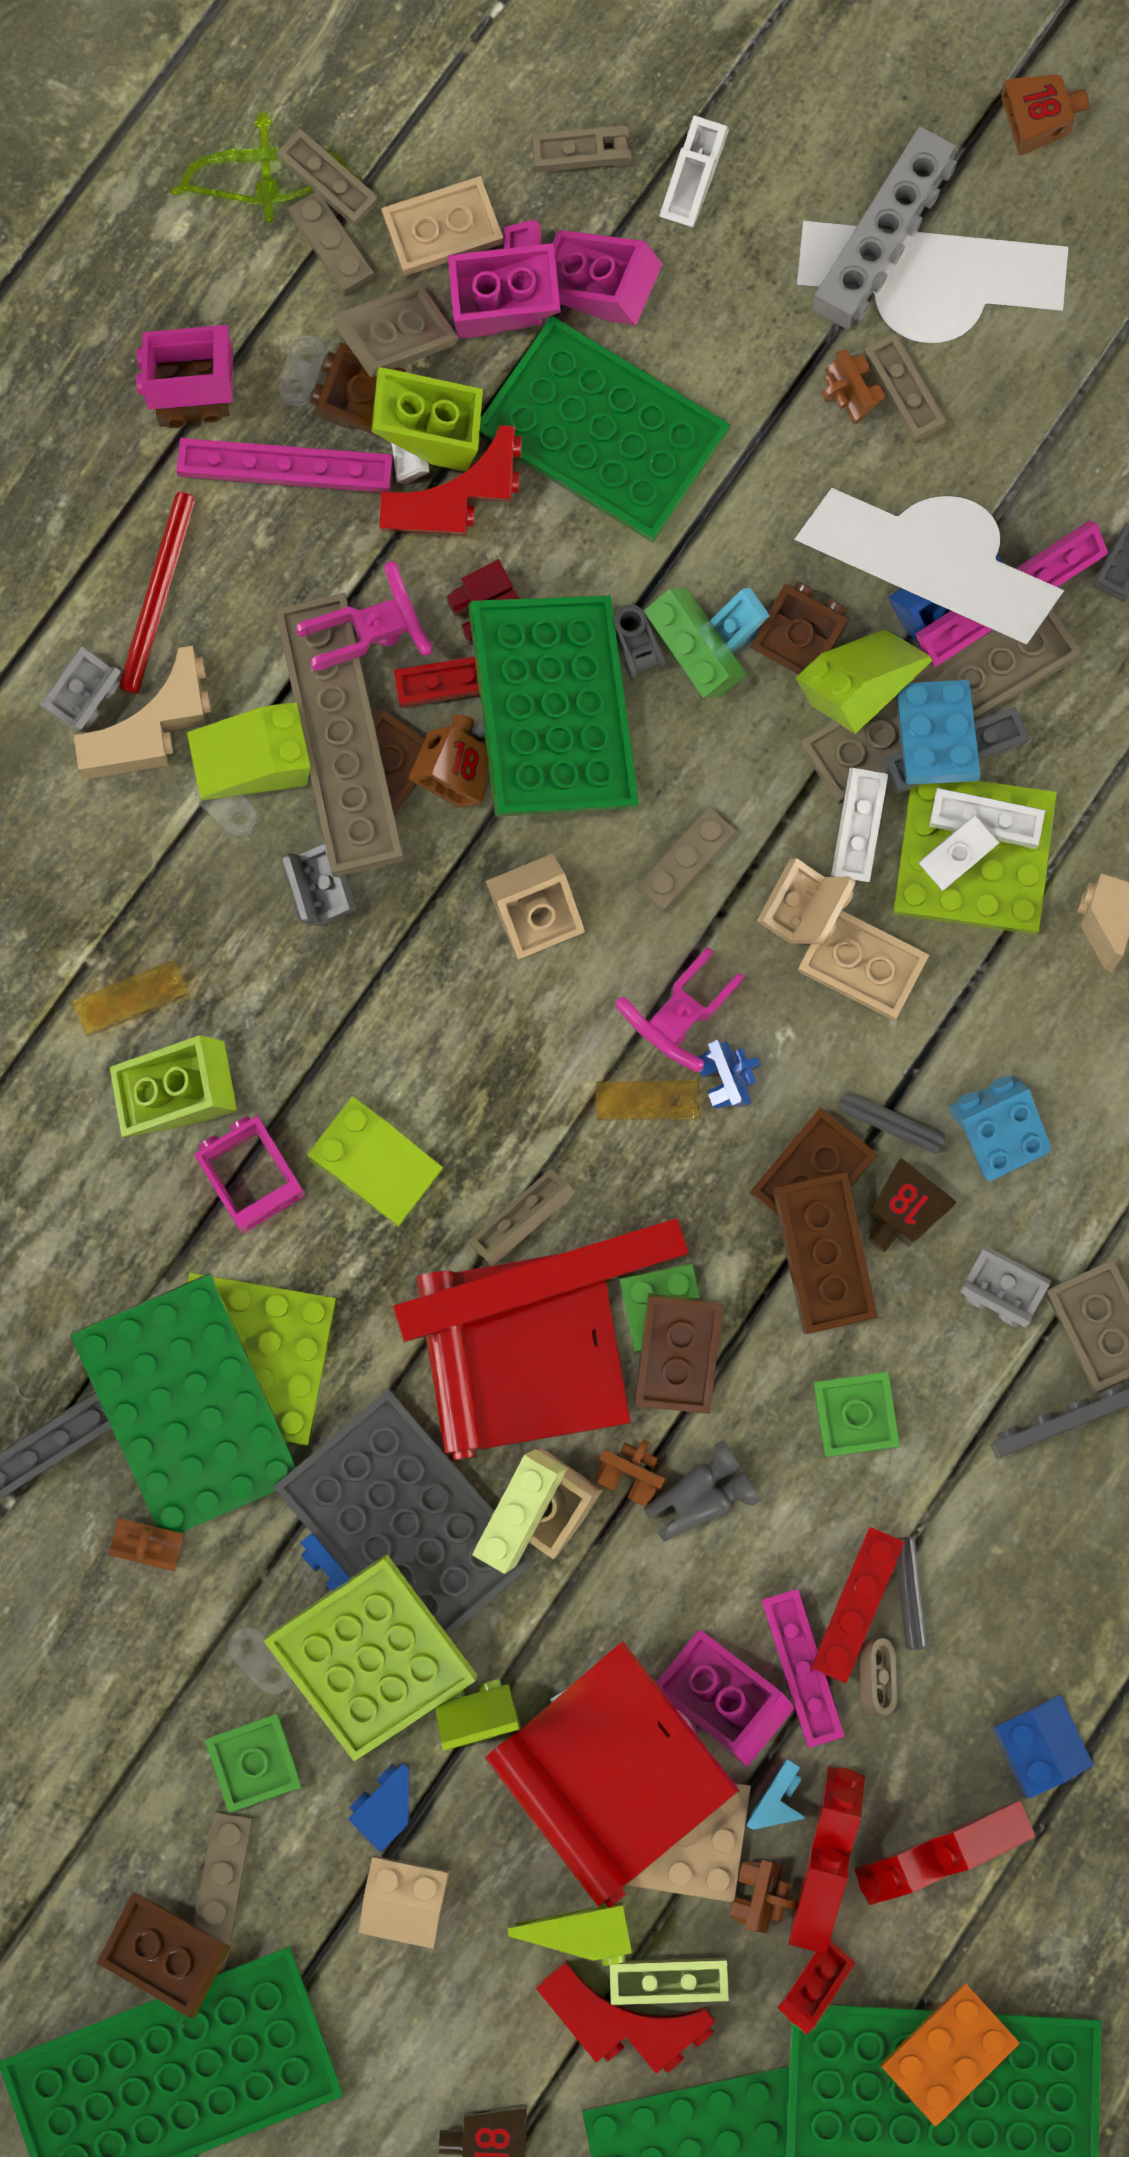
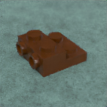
(346, 392)
(180, 416)
(800, 628)

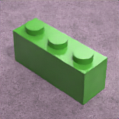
(695, 642)

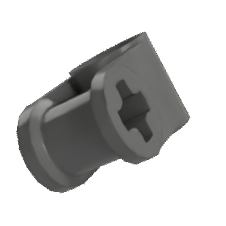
(640, 647)

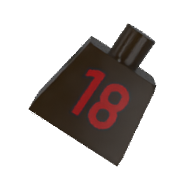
(907, 1207)
(488, 2134)

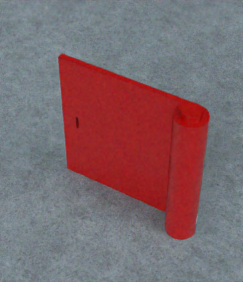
(525, 1369)
(611, 1775)

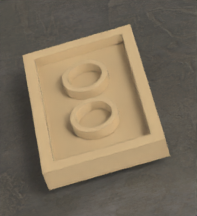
(441, 225)
(865, 965)

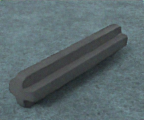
(892, 1122)
(911, 1596)

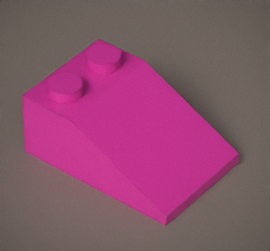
(605, 275)
(502, 288)
(724, 1697)

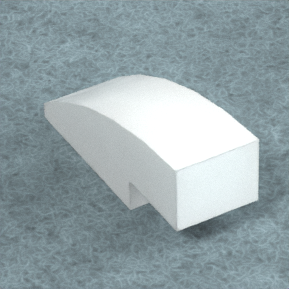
(694, 171)

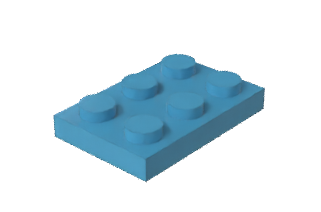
(938, 732)

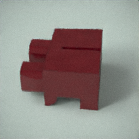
(483, 584)

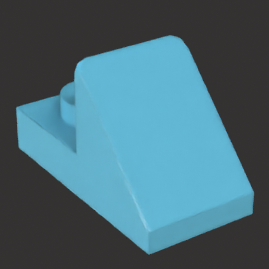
(740, 619)
(770, 1809)

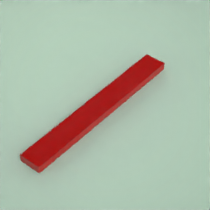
(539, 1280)

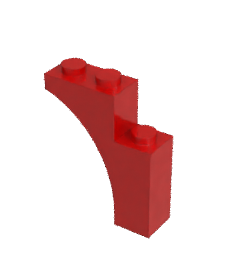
(447, 506)
(945, 1854)
(828, 1860)
(603, 2026)

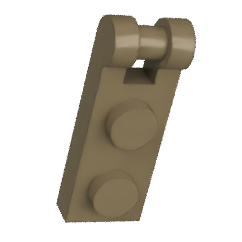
(581, 148)

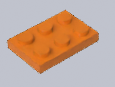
(949, 2054)

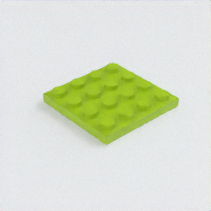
(999, 889)
(286, 1344)
(370, 1658)

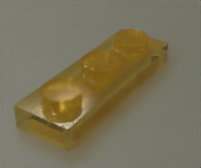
(130, 998)

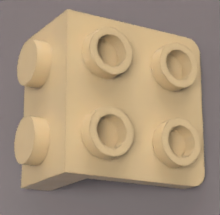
(805, 904)

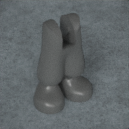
(697, 1496)

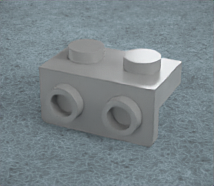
(80, 690)
(1004, 1287)

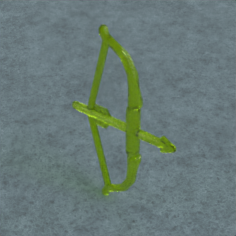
(266, 188)

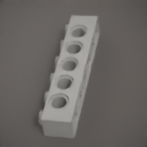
(923, 153)

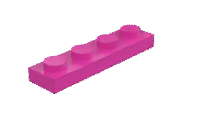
(796, 1653)

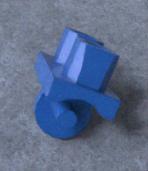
(721, 1060)

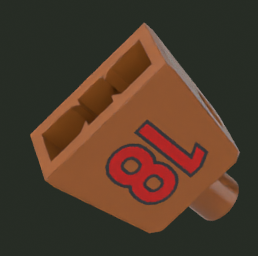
(1040, 110)
(452, 764)

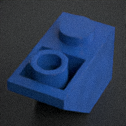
(386, 1810)

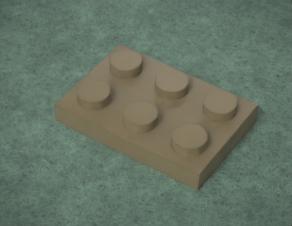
(395, 329)
(1096, 1322)

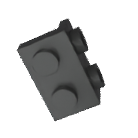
(316, 892)

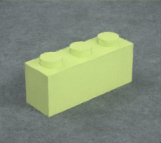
(519, 1511)
(669, 1981)

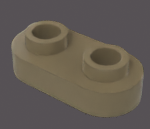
(878, 1677)

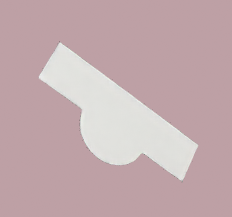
(944, 279)
(937, 551)

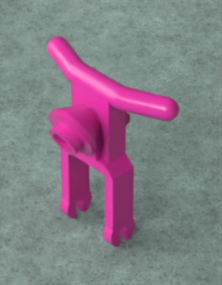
(374, 624)
(678, 1015)

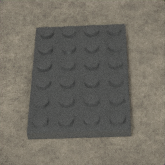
(396, 1493)

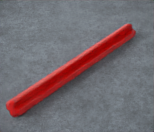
(157, 592)

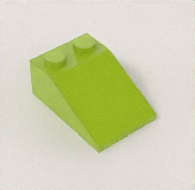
(428, 417)
(861, 677)
(250, 753)
(173, 1087)
(374, 1161)
(477, 1716)
(586, 1933)

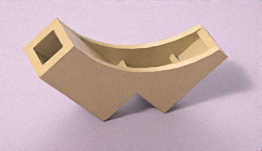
(141, 740)

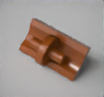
(848, 388)
(645, 1481)
(146, 1544)
(768, 1897)

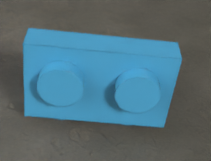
(1002, 1126)

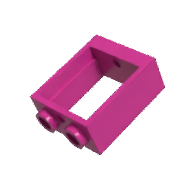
(186, 345)
(270, 1204)

